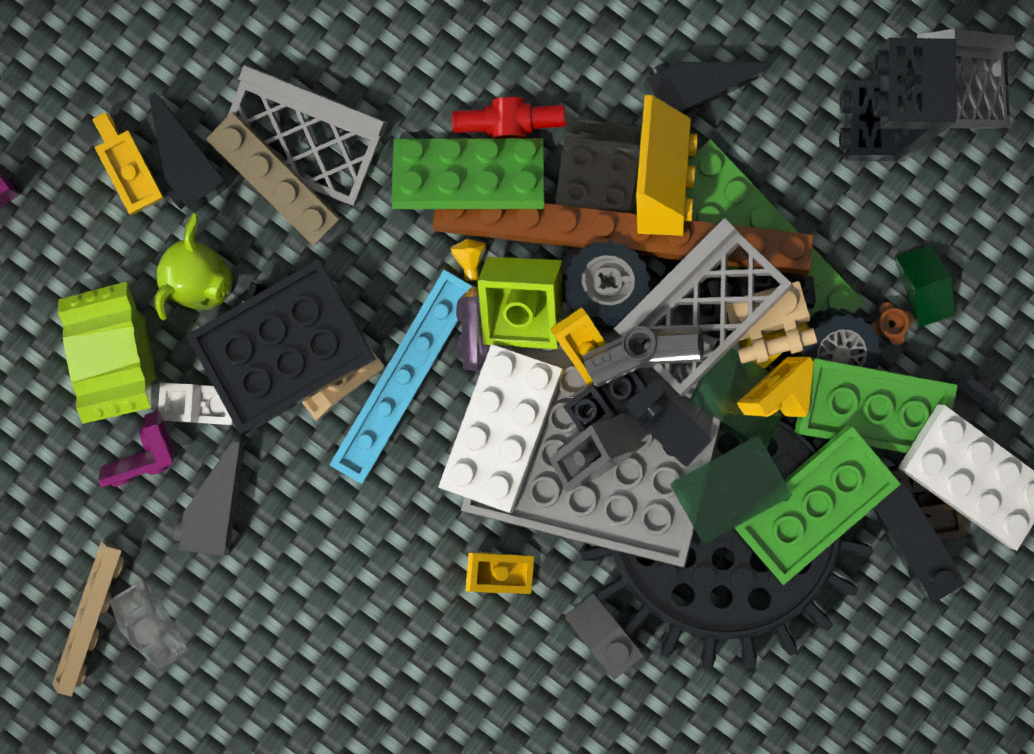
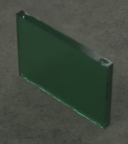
(722, 389)
(730, 490)

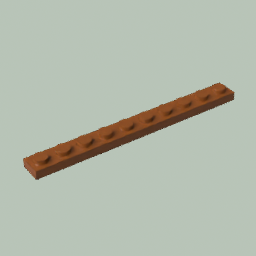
(583, 226)

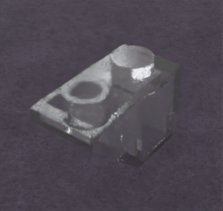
(148, 625)

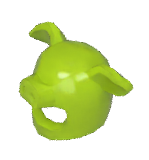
(192, 274)

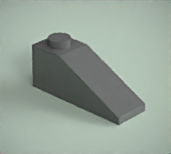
(211, 513)

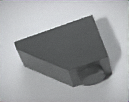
(595, 451)
(604, 636)

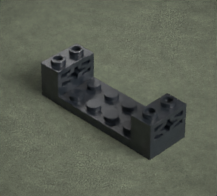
(908, 103)

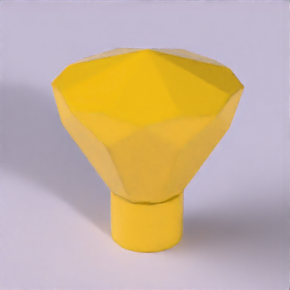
(469, 255)

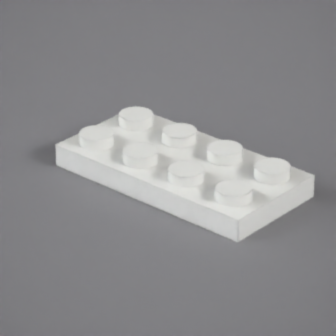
(501, 428)
(973, 476)

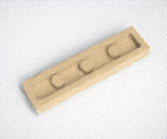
(83, 633)

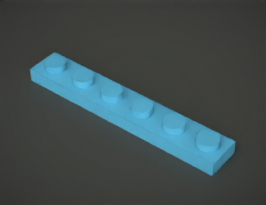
(401, 379)

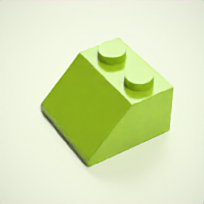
(520, 301)

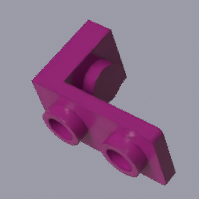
(155, 460)

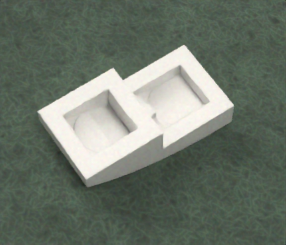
(192, 404)

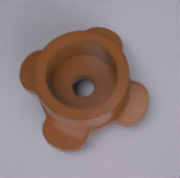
(902, 321)

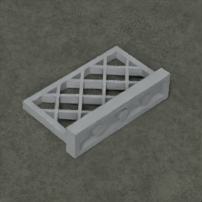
(984, 53)
(321, 109)
(687, 278)

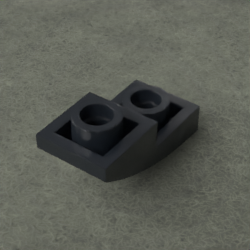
(606, 401)

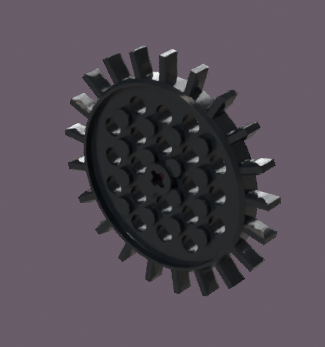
(738, 620)

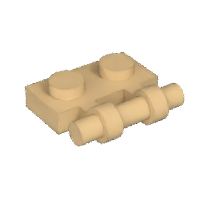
(783, 315)

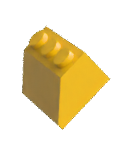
(664, 169)

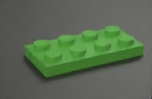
(468, 174)
(879, 404)
(828, 498)

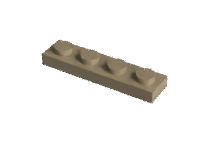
(273, 178)

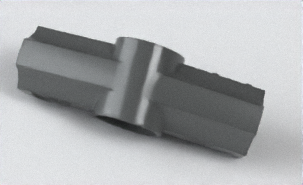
(667, 347)

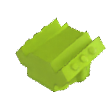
(107, 352)

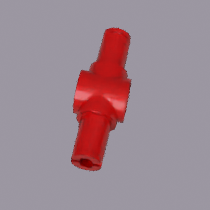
(508, 118)

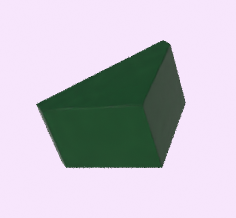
(926, 285)

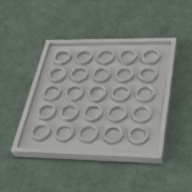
(627, 505)

